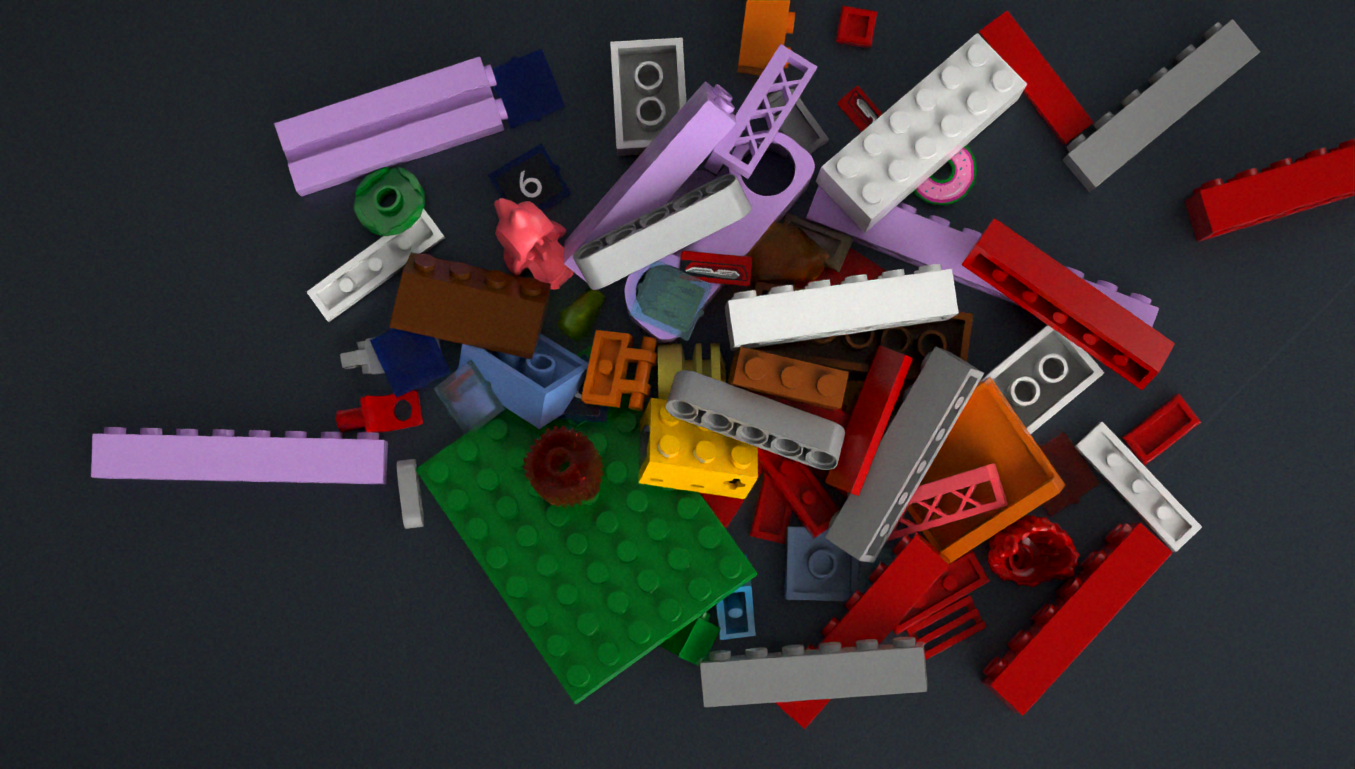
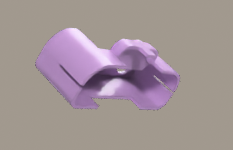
(741, 235)

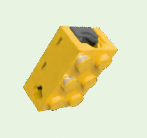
(693, 457)

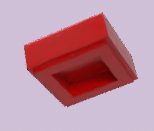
(856, 27)

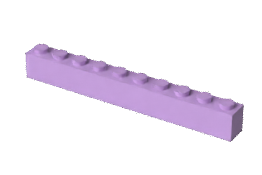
(932, 241)

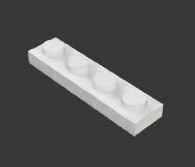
(373, 267)
(1138, 486)

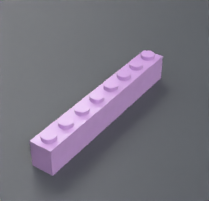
(239, 458)

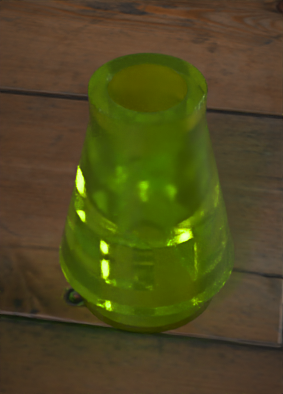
(580, 315)

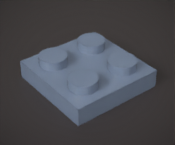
(817, 568)

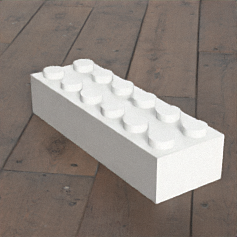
(920, 132)
(841, 309)

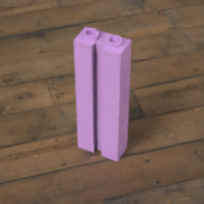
(391, 126)
(660, 167)

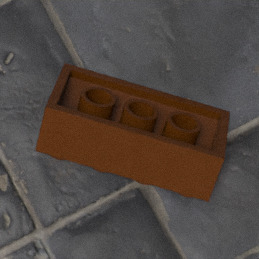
(470, 305)

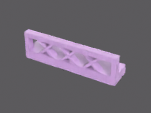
(749, 110)

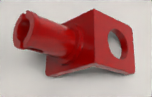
(378, 414)

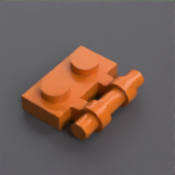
(609, 367)

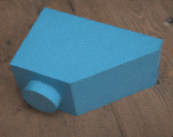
(736, 614)

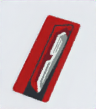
(859, 108)
(717, 267)

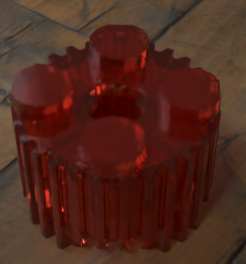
(576, 482)

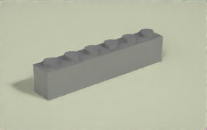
(1161, 105)
(904, 454)
(813, 674)

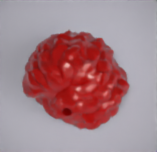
(1032, 552)

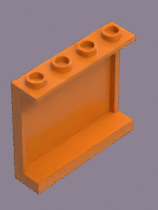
(985, 435)

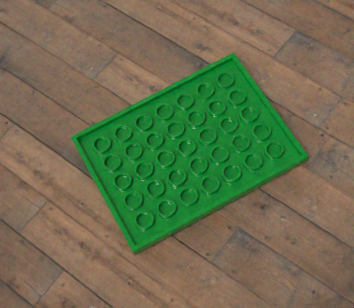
(592, 578)

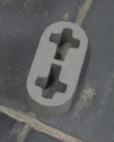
(410, 494)

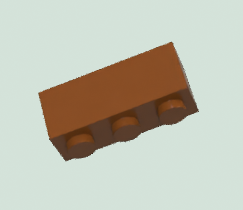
(788, 378)

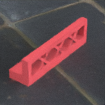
(952, 484)

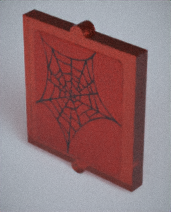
(1072, 471)

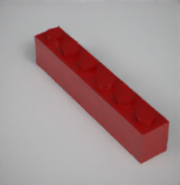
(1068, 304)
(879, 608)

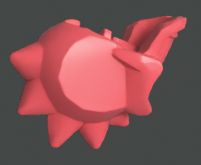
(531, 242)

